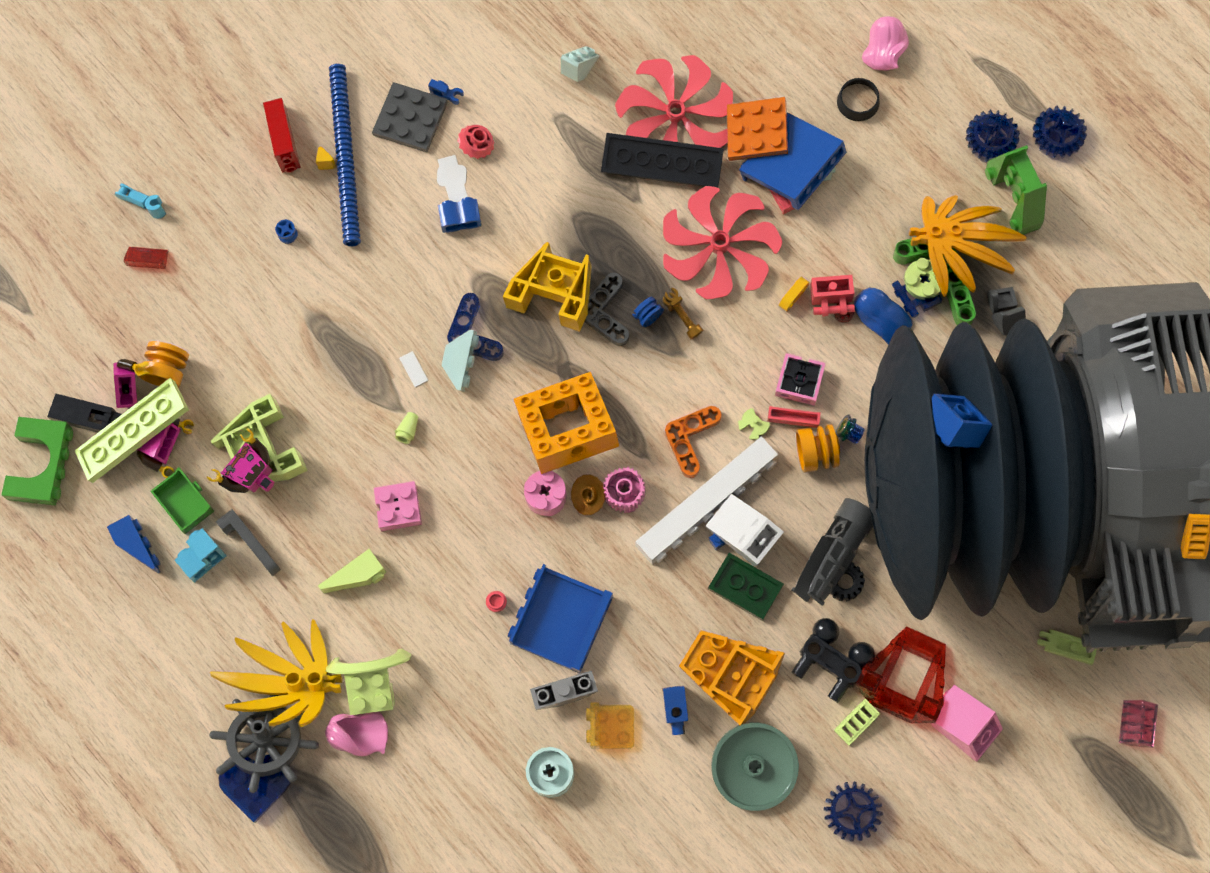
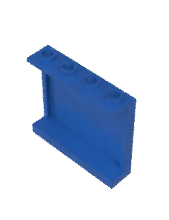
(800, 172)
(560, 619)

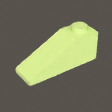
(357, 573)

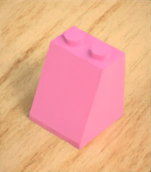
(967, 722)

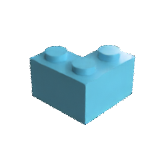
(200, 556)

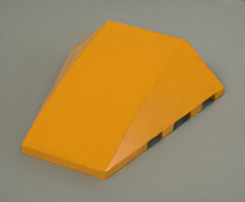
(732, 672)

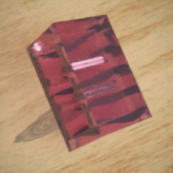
(1138, 723)

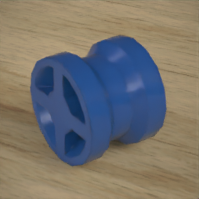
(283, 227)

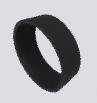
(855, 115)

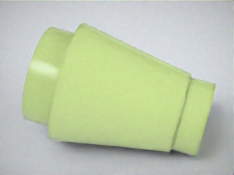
(406, 430)

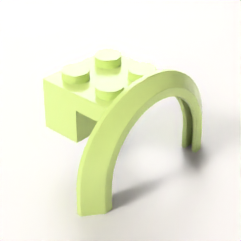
(369, 682)

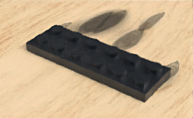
(662, 160)

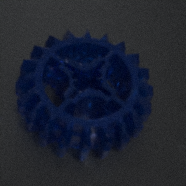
(987, 125)
(1053, 139)
(851, 802)

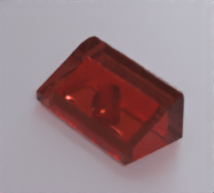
(146, 257)

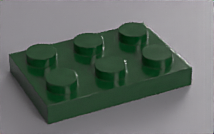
(745, 586)

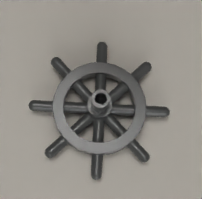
(263, 741)

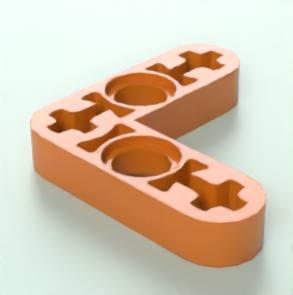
(685, 431)

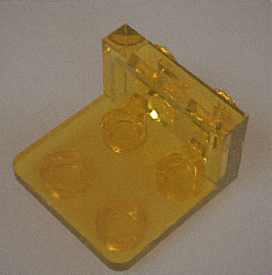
(610, 726)

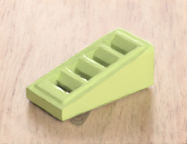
(843, 735)

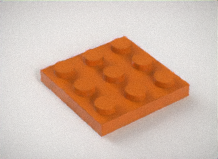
(757, 128)

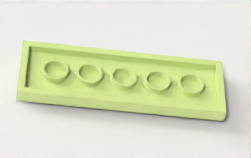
(131, 430)

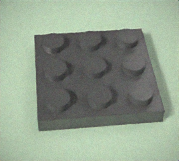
(410, 117)

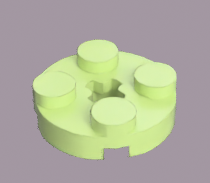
(913, 283)

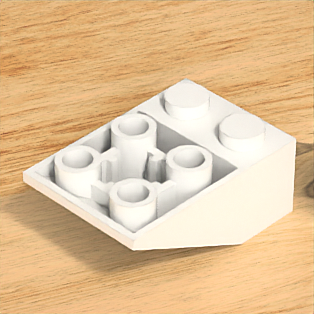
(744, 529)

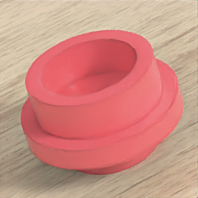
(496, 601)

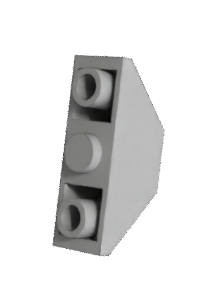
(564, 691)

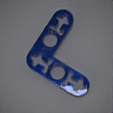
(457, 329)

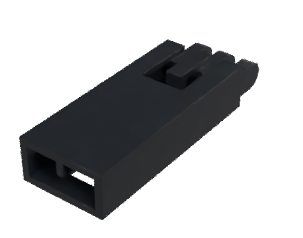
(77, 413)

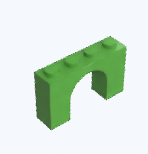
(46, 486)

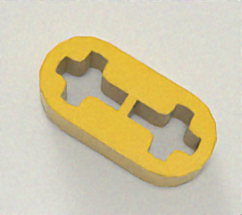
(794, 294)

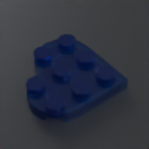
(254, 805)

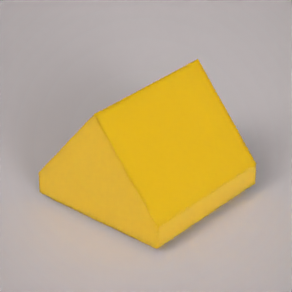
(324, 160)

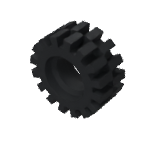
(855, 589)

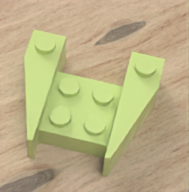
(256, 418)

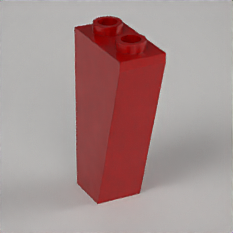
(281, 135)

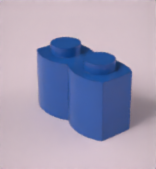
(459, 215)

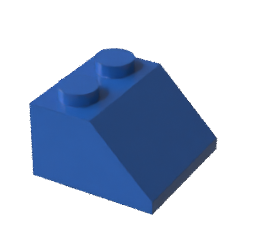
(959, 421)

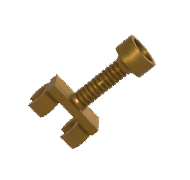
(693, 330)

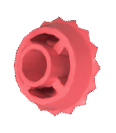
(476, 141)

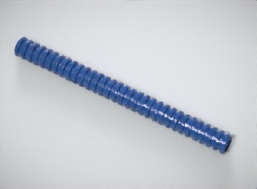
(344, 155)

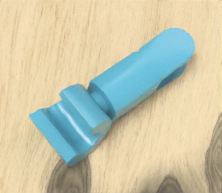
(151, 203)

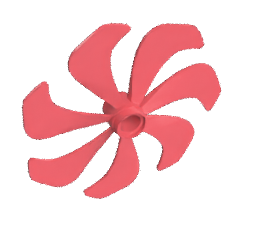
(663, 72)
(688, 268)

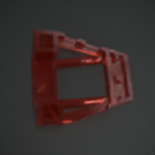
(874, 687)

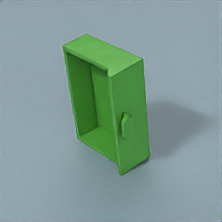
(182, 500)

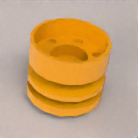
(164, 362)
(817, 448)

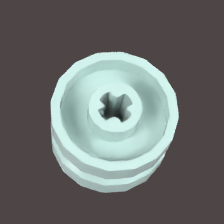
(537, 769)

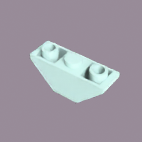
(578, 63)
(459, 359)

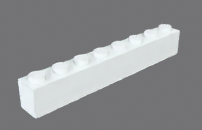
(706, 500)

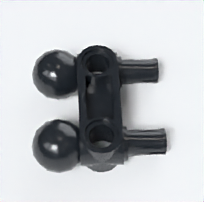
(824, 633)

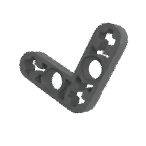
(599, 314)

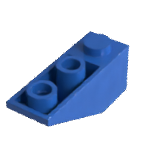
(128, 537)

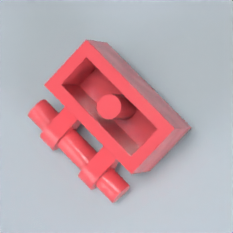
(831, 291)

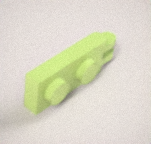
(1066, 646)

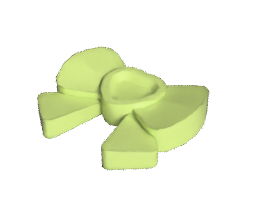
(750, 418)

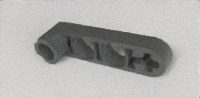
(232, 522)

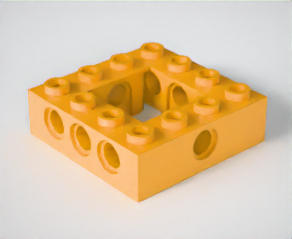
(576, 443)

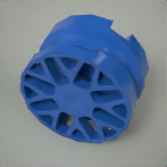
(648, 312)

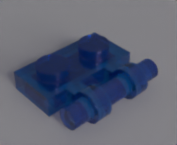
(910, 306)

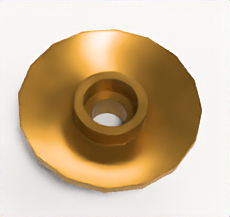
(581, 494)

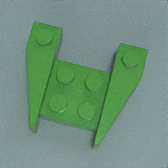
(1028, 192)

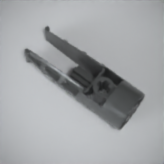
(834, 551)

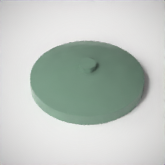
(754, 766)

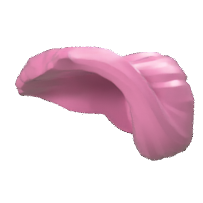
(886, 44)
(358, 733)

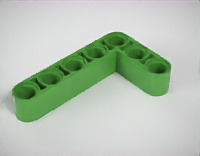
(954, 288)

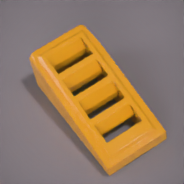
(1196, 538)

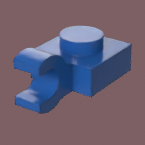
(442, 89)

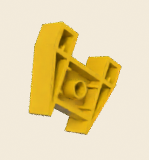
(556, 280)

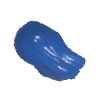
(880, 313)

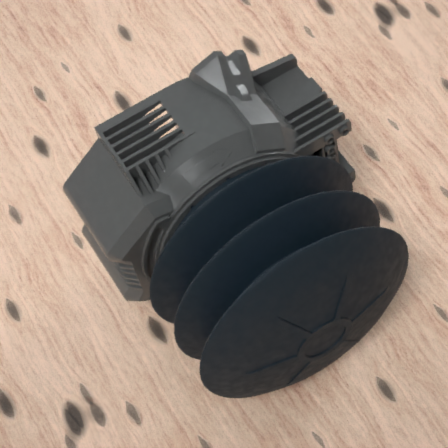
(1075, 476)

